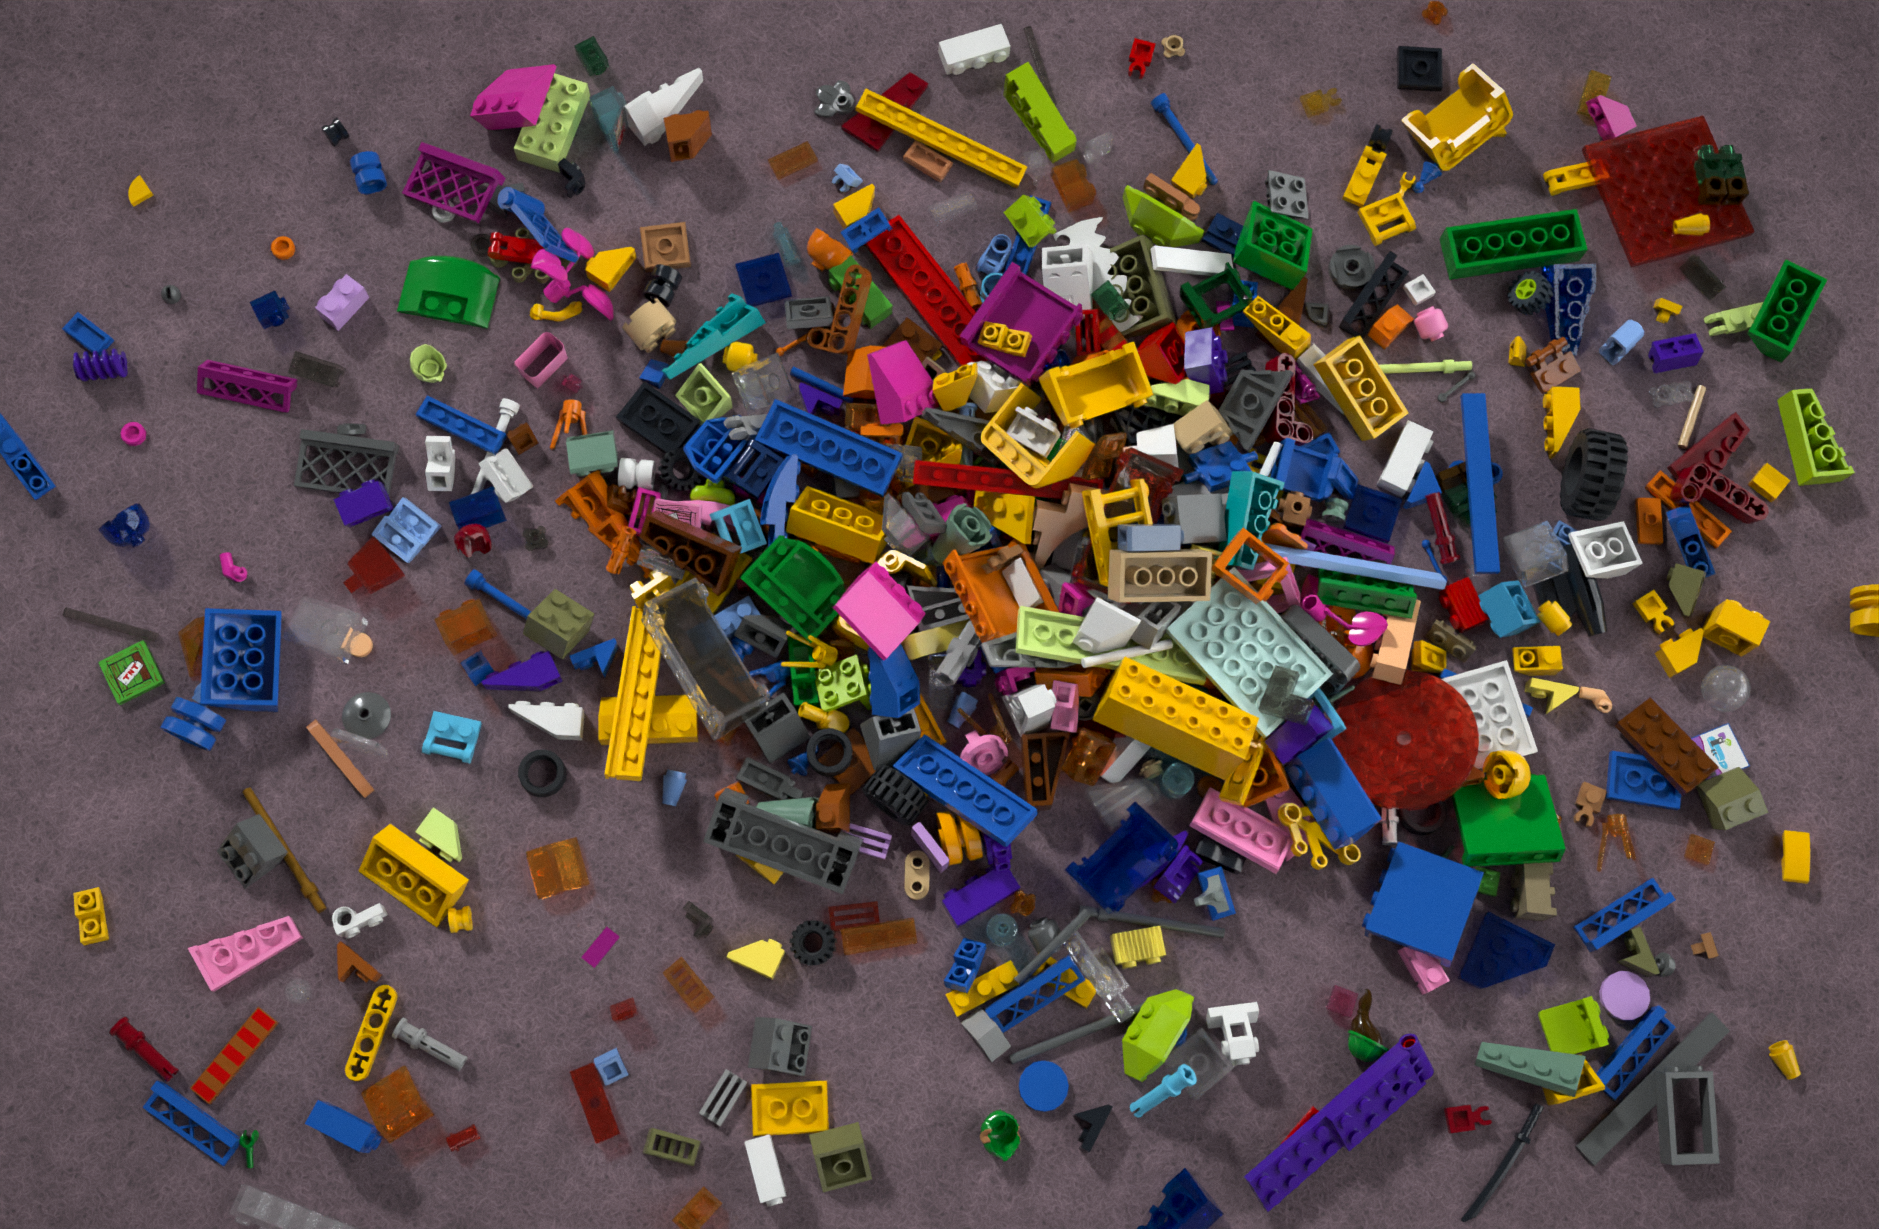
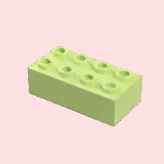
(556, 125)

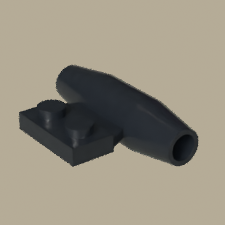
(1575, 594)

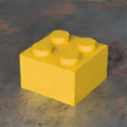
(1735, 627)

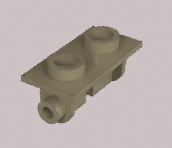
(1458, 646)

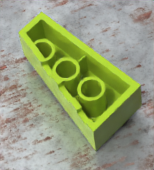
(1038, 112)

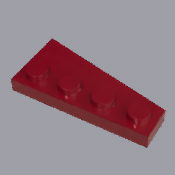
(875, 134)
(1714, 447)

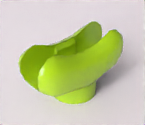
(713, 493)

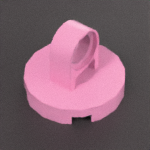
(984, 752)

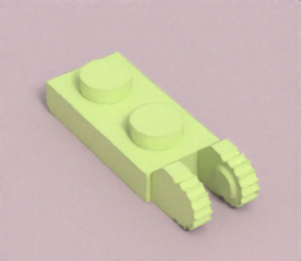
(1733, 319)

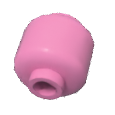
(1431, 323)

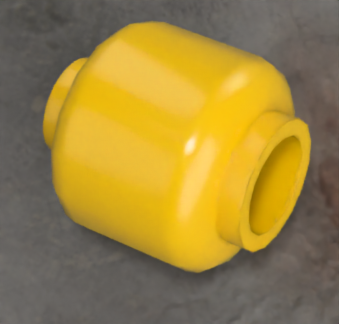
(738, 355)

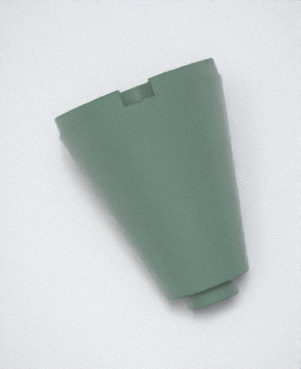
(965, 532)
(797, 810)

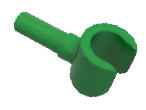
(248, 1145)

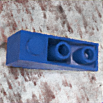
(1690, 539)

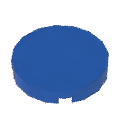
(1043, 1086)

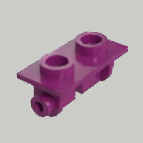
(1304, 389)

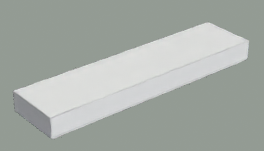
(1189, 261)

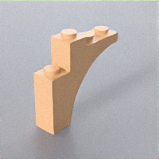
(1057, 522)

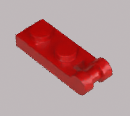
(517, 250)

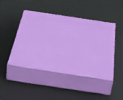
(930, 847)

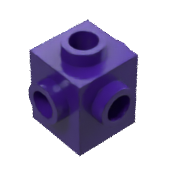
(971, 677)

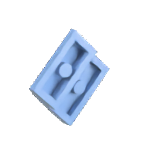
(398, 537)

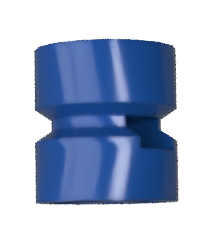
(368, 172)

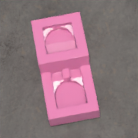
(1067, 706)

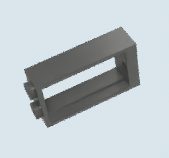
(1666, 1117)

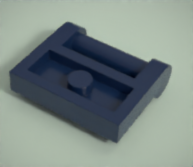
(759, 474)

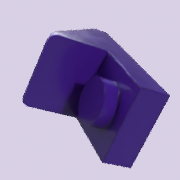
(815, 398)

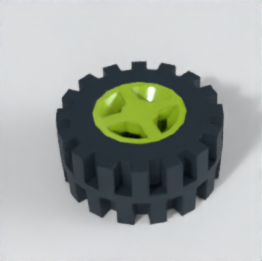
(1530, 293)

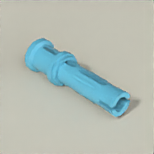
(1170, 1086)

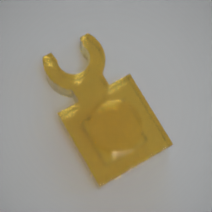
(1317, 103)

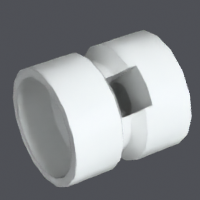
(636, 473)

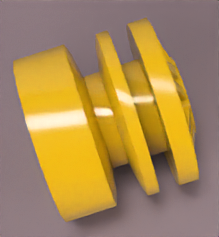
(1866, 606)

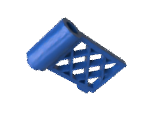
(530, 212)

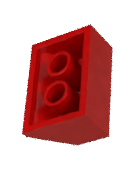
(1164, 354)

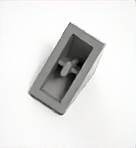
(986, 1034)

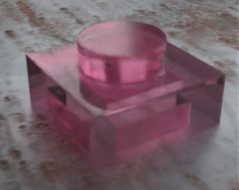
(1342, 1001)

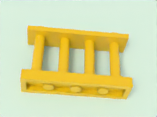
(1100, 525)

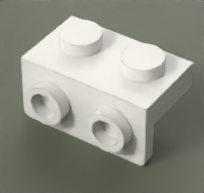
(1033, 432)
(505, 476)

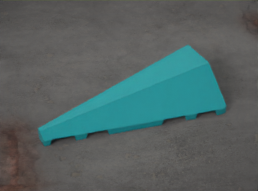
(726, 327)

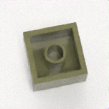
(558, 623)

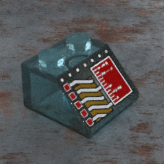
(610, 115)

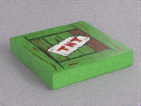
(131, 672)

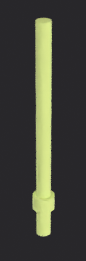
(1446, 366)

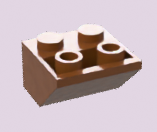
(687, 134)

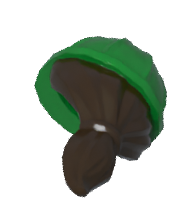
(1364, 1038)

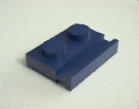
(1223, 234)

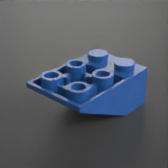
(893, 684)

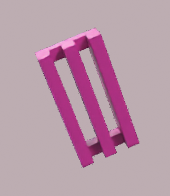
(648, 493)

